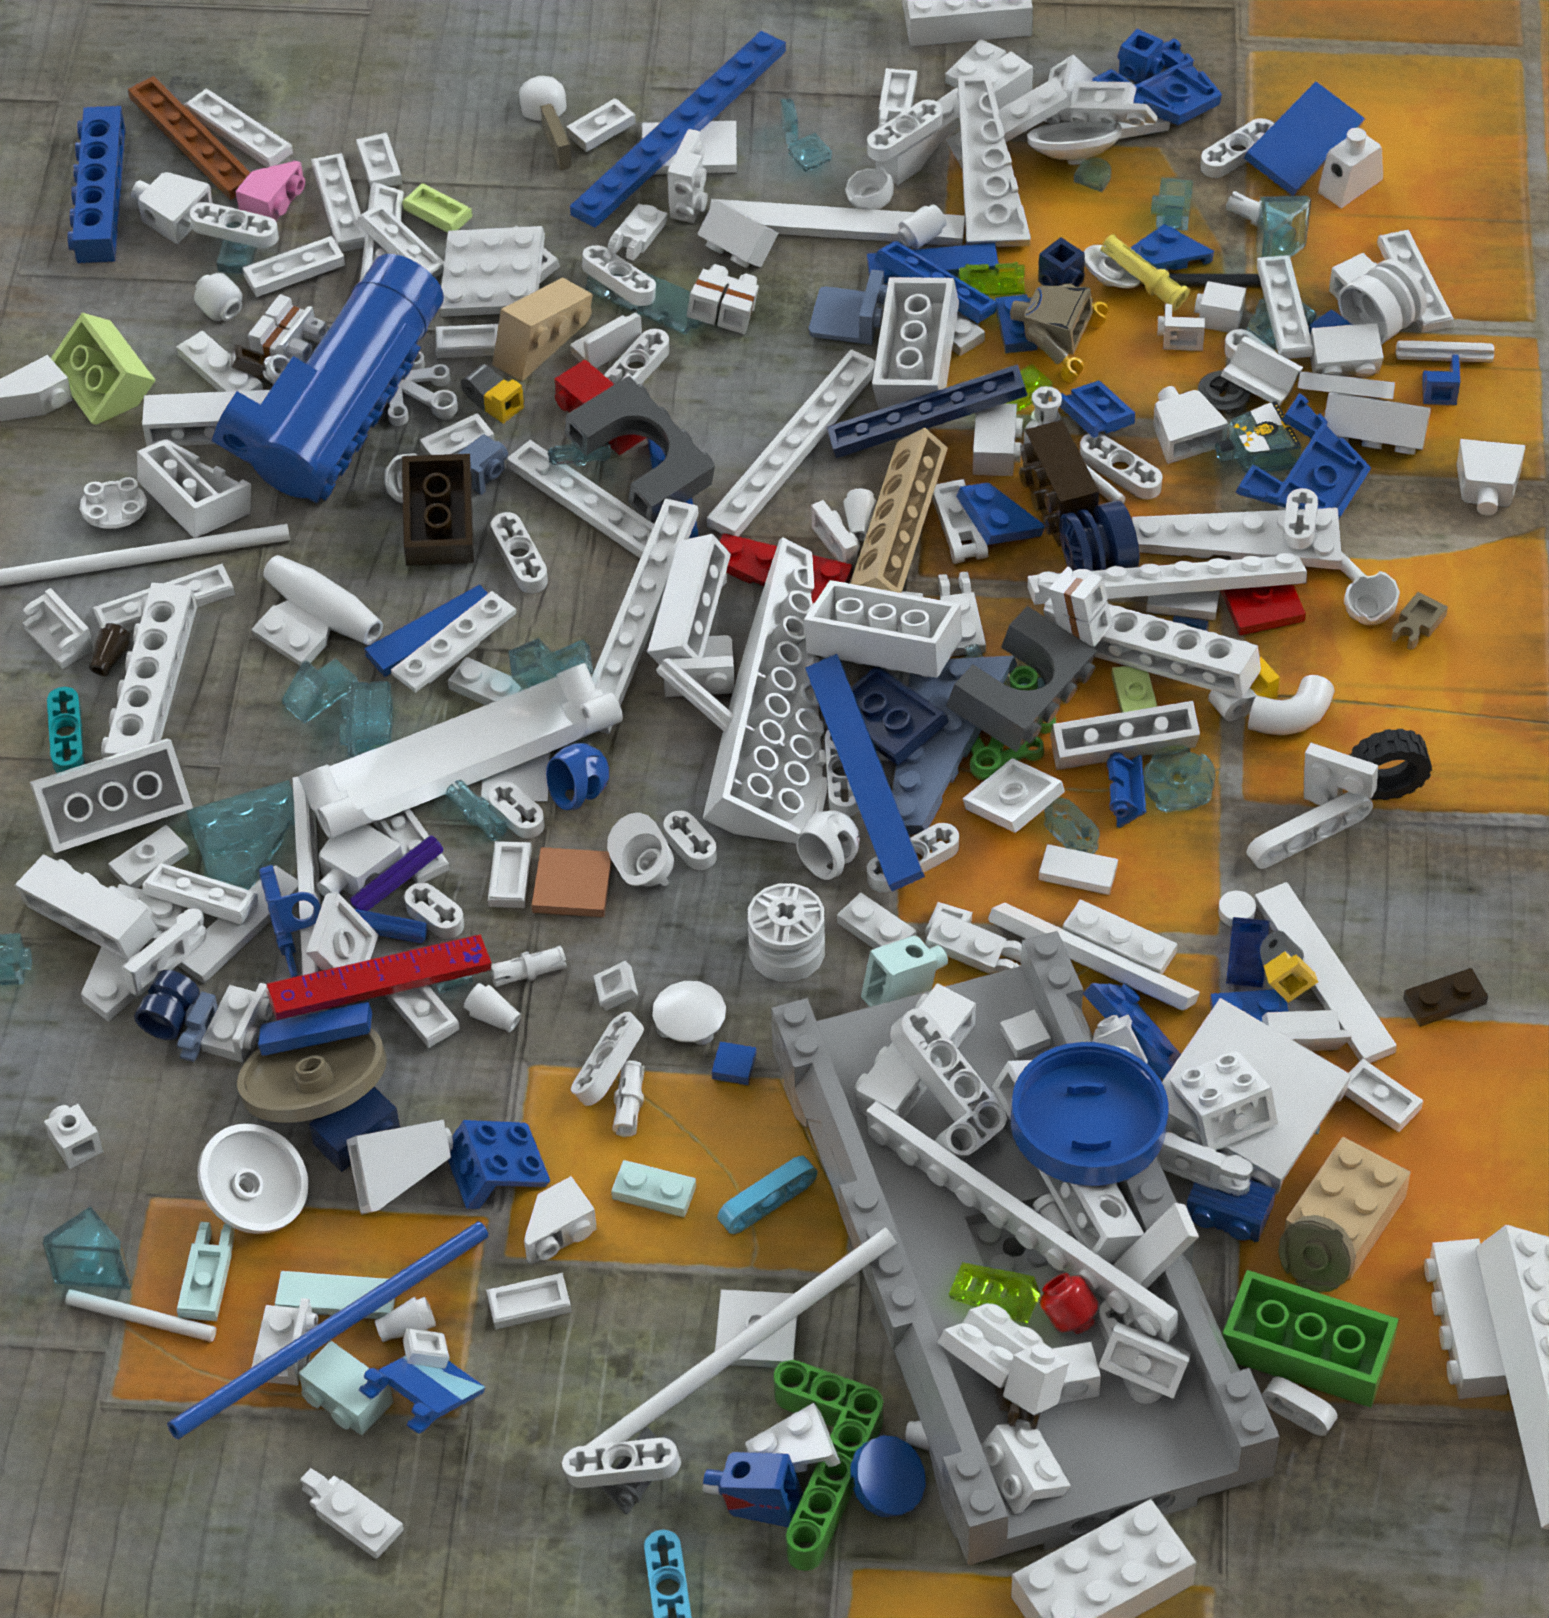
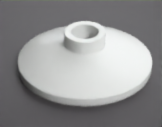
(1107, 270)

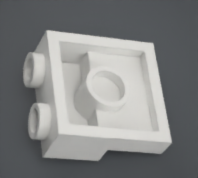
(687, 179)
(988, 1341)

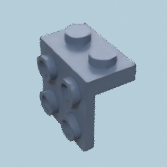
(850, 313)

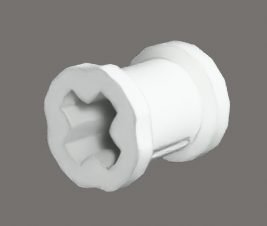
(1044, 407)

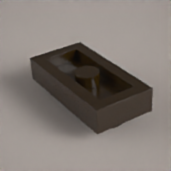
(1445, 997)

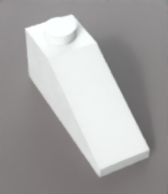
(33, 390)

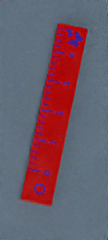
(378, 977)

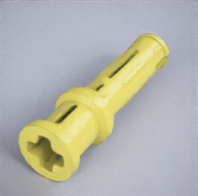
(1155, 280)

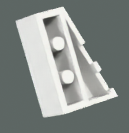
(190, 490)

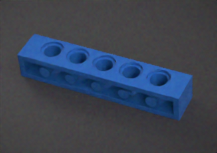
(98, 184)

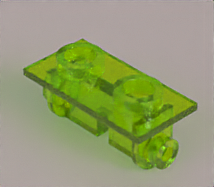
(1004, 280)

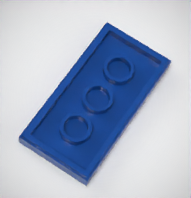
(1302, 137)

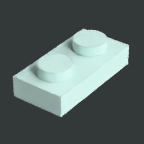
(653, 1188)

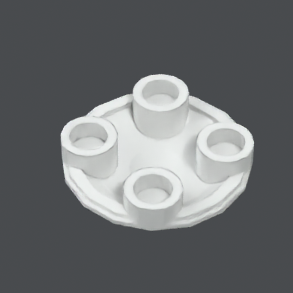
(113, 503)
(689, 1012)

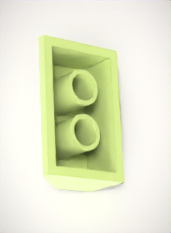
(101, 369)

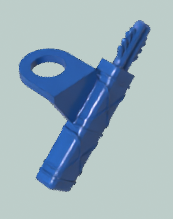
(281, 914)

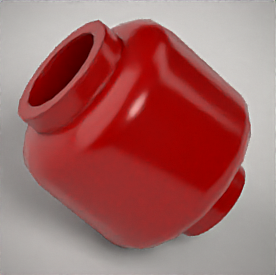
(1069, 1303)

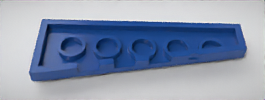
(1122, 1001)

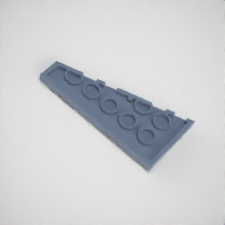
(929, 769)

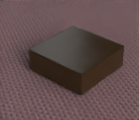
(248, 361)

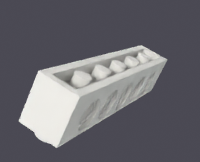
(1179, 652)
(151, 668)
(1094, 1213)

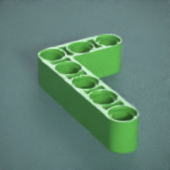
(848, 1427)

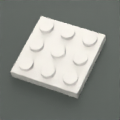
(490, 269)

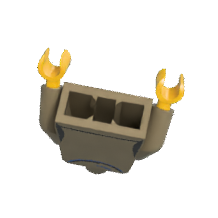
(1057, 322)

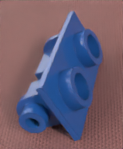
(1127, 788)

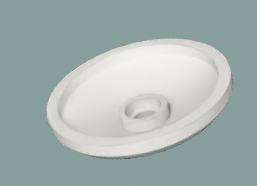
(1073, 140)
(265, 1166)

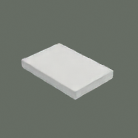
(719, 144)

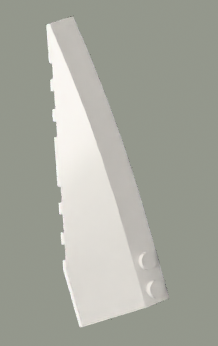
(771, 753)

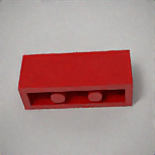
(581, 385)

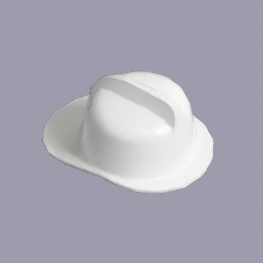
(640, 851)

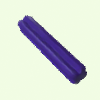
(397, 874)

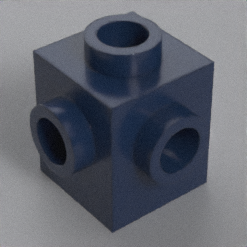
(1061, 264)

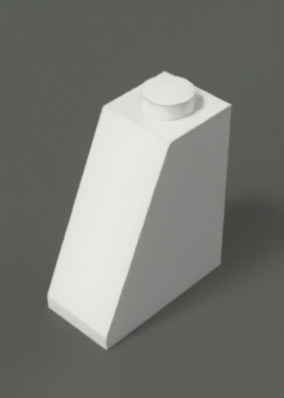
(395, 1160)

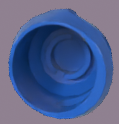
(577, 769)

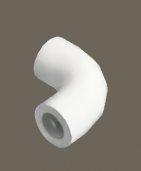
(1293, 714)

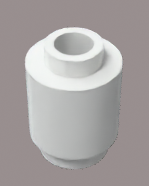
(921, 226)

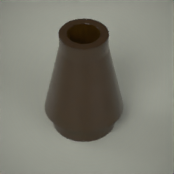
(109, 647)

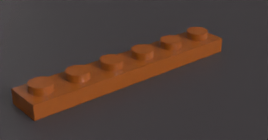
(189, 135)

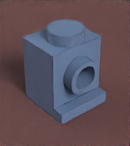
(486, 461)

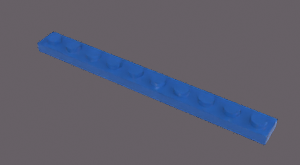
(667, 136)

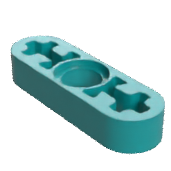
(58, 720)

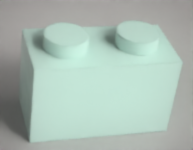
(334, 1383)

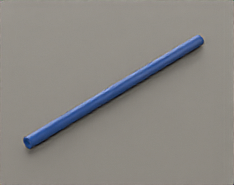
(326, 1331)

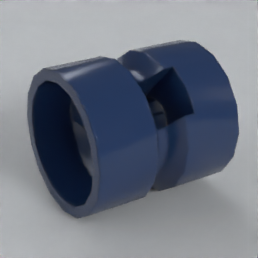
(166, 1005)

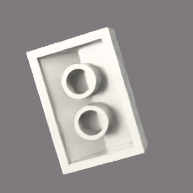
(1377, 421)

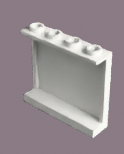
(1300, 1082)

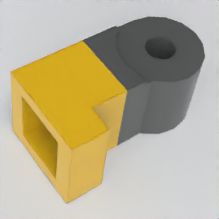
(492, 392)
(1285, 966)

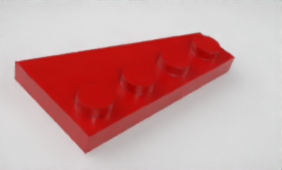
(752, 561)

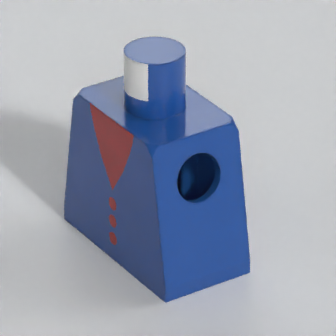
(757, 1486)

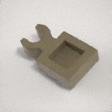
(1419, 616)

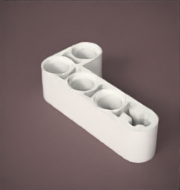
(942, 1080)

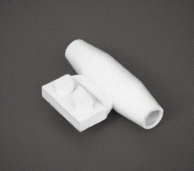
(312, 608)

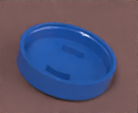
(1089, 1113)

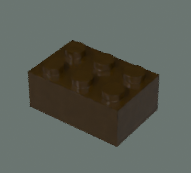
(1056, 475)
(437, 509)

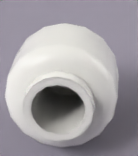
(218, 297)

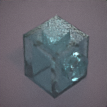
(1173, 203)
(13, 959)

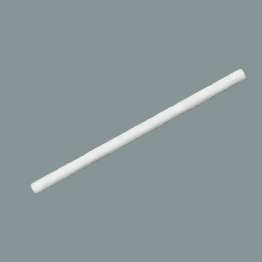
(144, 554)
(747, 1340)

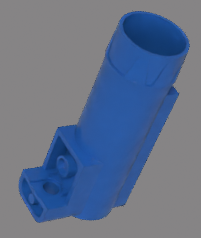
(326, 406)

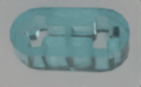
(1075, 823)

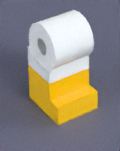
(1264, 685)

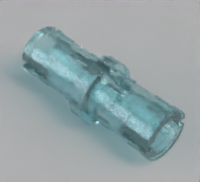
(476, 810)

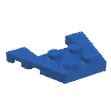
(1176, 92)
(1325, 466)

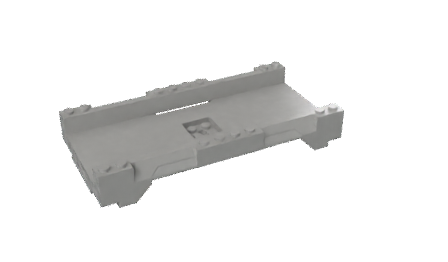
(1106, 1445)

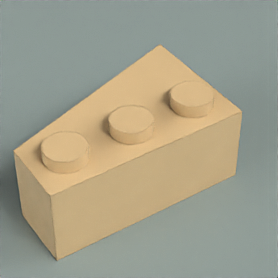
(539, 326)

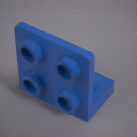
(492, 1156)

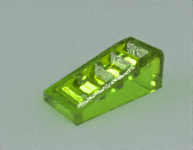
(1020, 1294)

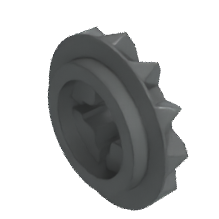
(1215, 384)

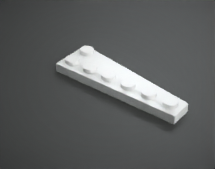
(989, 183)
(1238, 536)

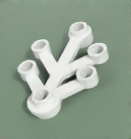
(442, 403)

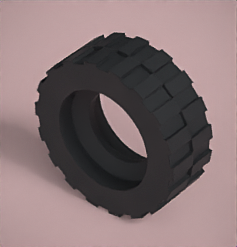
(1393, 746)

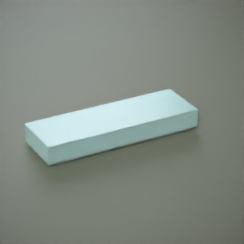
(327, 1292)

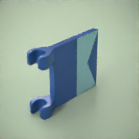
(429, 1388)

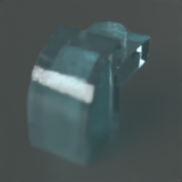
(537, 663)

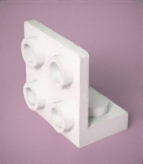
(1227, 1099)

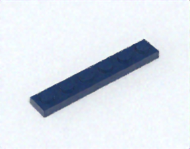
(927, 411)

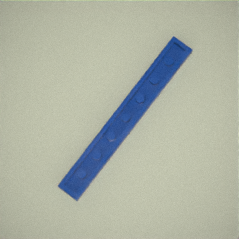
(865, 773)

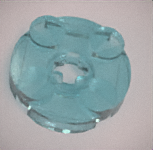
(1179, 795)

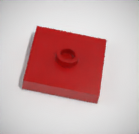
(1263, 607)

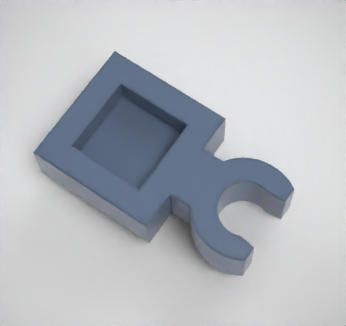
(197, 1019)

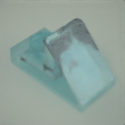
(317, 689)

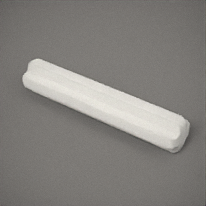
(1443, 351)
(695, 693)

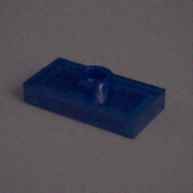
(1244, 959)

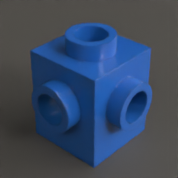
(1141, 56)

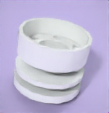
(1385, 296)
(786, 932)

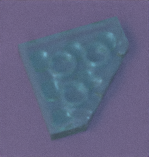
(242, 832)

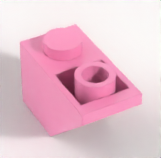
(271, 189)

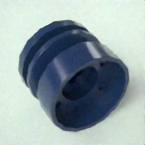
(1099, 540)

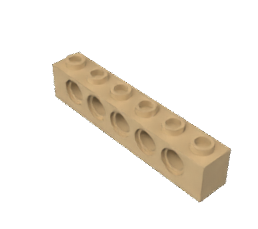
(900, 512)

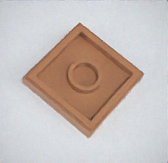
(572, 882)

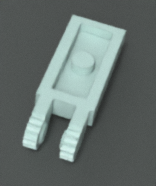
(206, 1274)

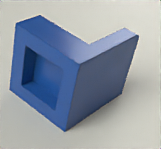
(1442, 386)

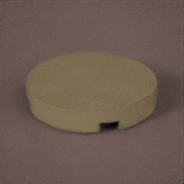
(1317, 1253)

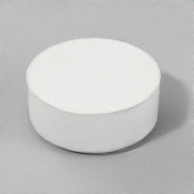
(1236, 905)

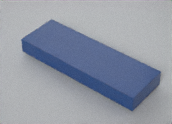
(315, 1028)

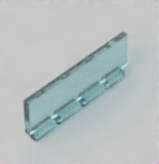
(669, 303)

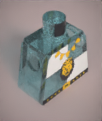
(1261, 440)

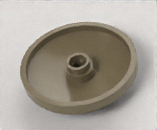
(311, 1079)

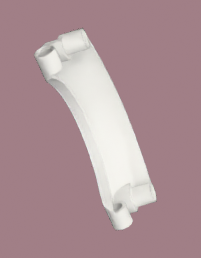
(459, 749)

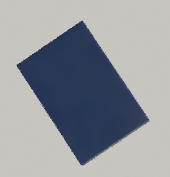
(895, 715)

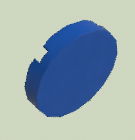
(888, 1476)

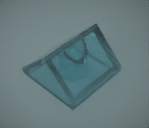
(1282, 225)
(87, 1253)

